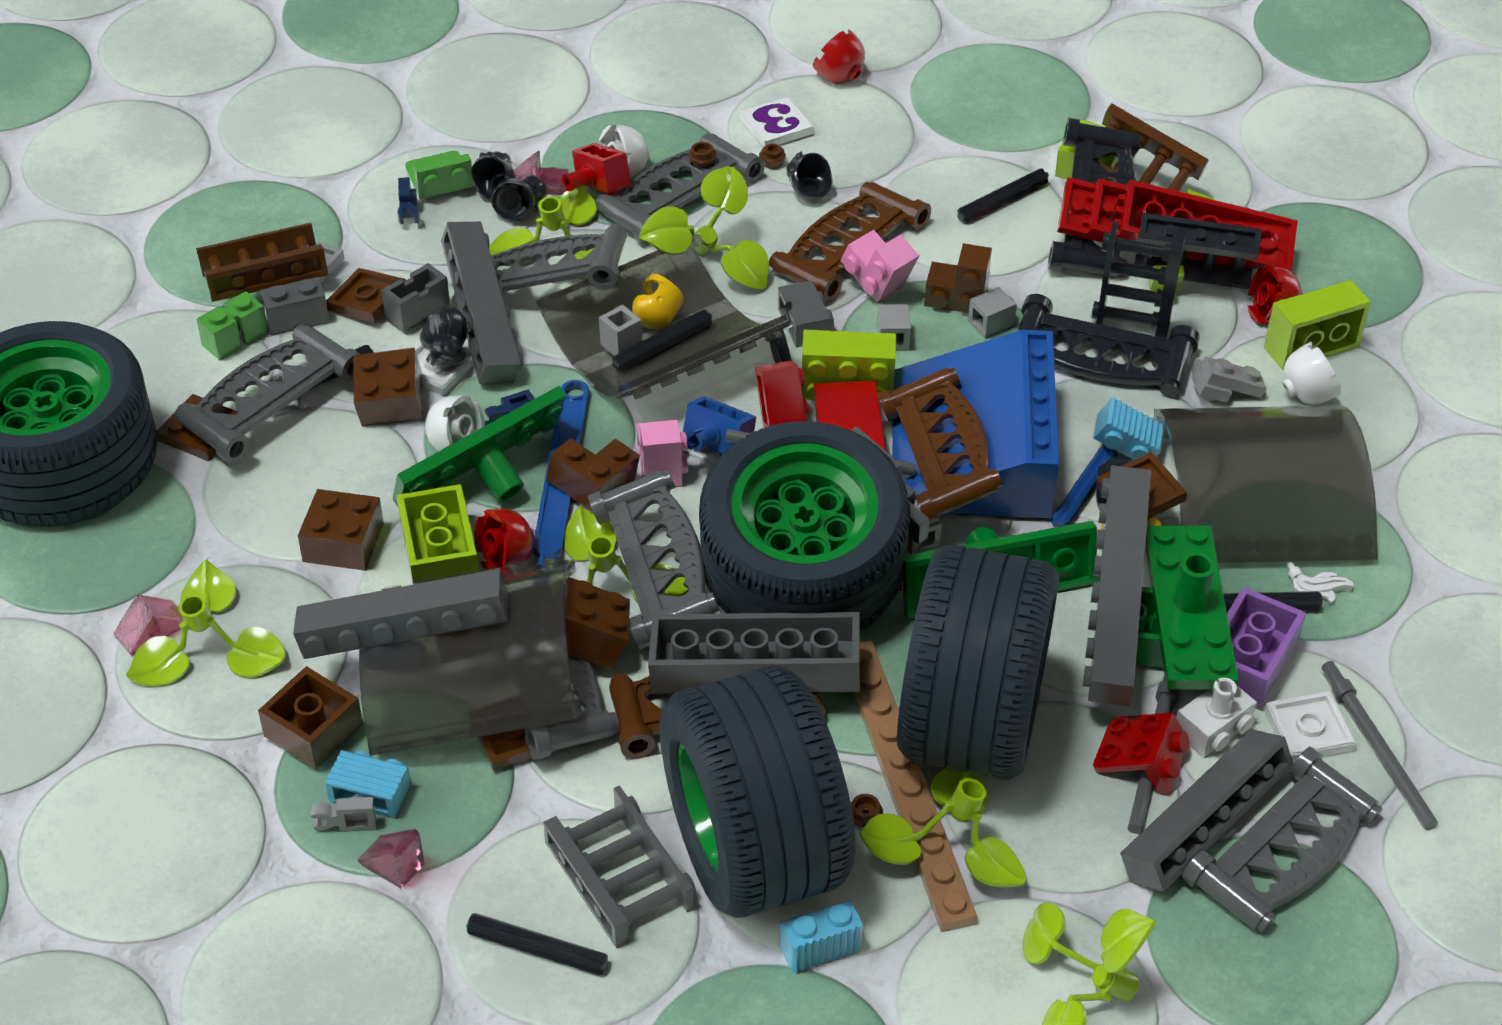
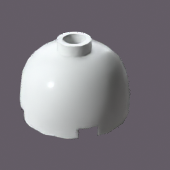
(629, 141)
(1309, 376)
(452, 420)

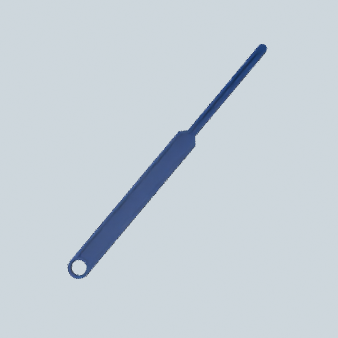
(555, 503)

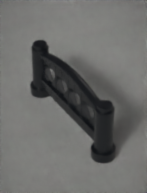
(1091, 144)
(1169, 355)

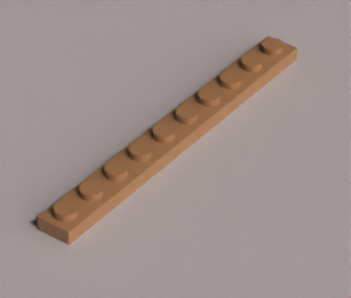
(912, 797)

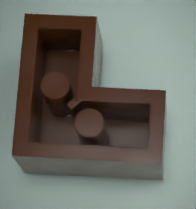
(954, 285)
(582, 472)

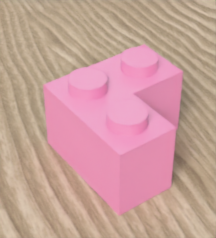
(880, 265)
(661, 449)

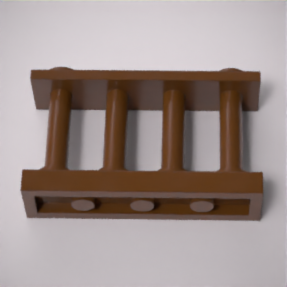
(1161, 145)
(261, 261)

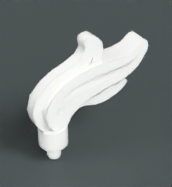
(1324, 582)

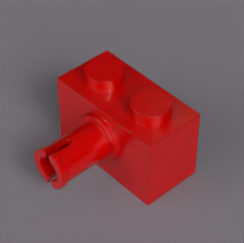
(598, 169)
(781, 393)

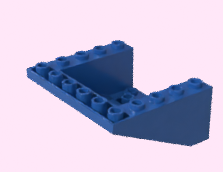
(1015, 398)

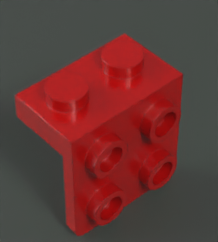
(1147, 744)

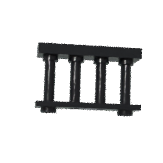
(1205, 238)
(1165, 276)

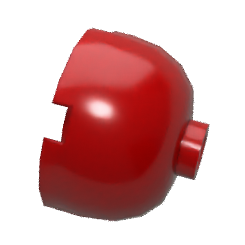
(841, 58)
(1268, 287)
(503, 538)

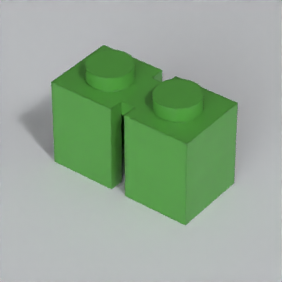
(220, 326)

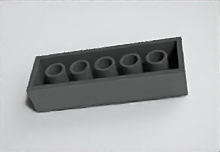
(712, 647)

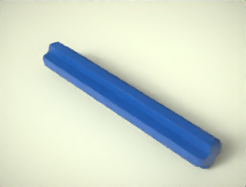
(1082, 488)

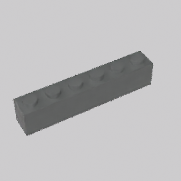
(481, 302)
(401, 614)
(1207, 809)

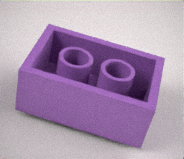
(1262, 640)

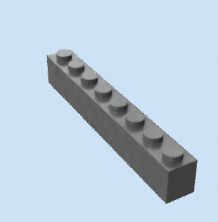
(1119, 586)

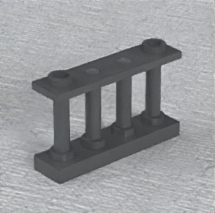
(599, 892)

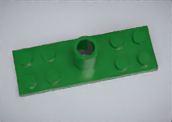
(485, 451)
(1067, 548)
(1189, 607)

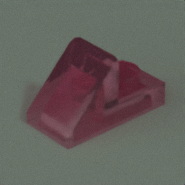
(551, 176)

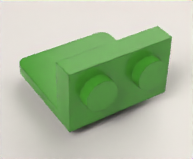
(440, 173)

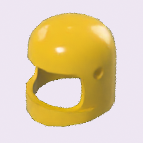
(658, 307)

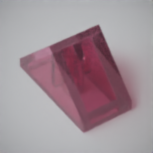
(147, 619)
(395, 857)

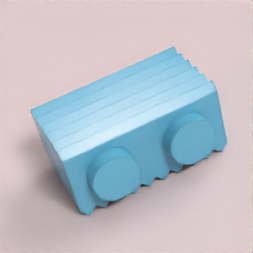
(1128, 430)
(369, 777)
(821, 936)

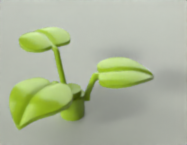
(556, 213)
(671, 234)
(595, 542)
(206, 592)
(965, 798)
(1120, 940)

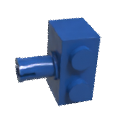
(708, 423)

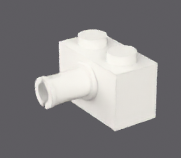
(1217, 716)

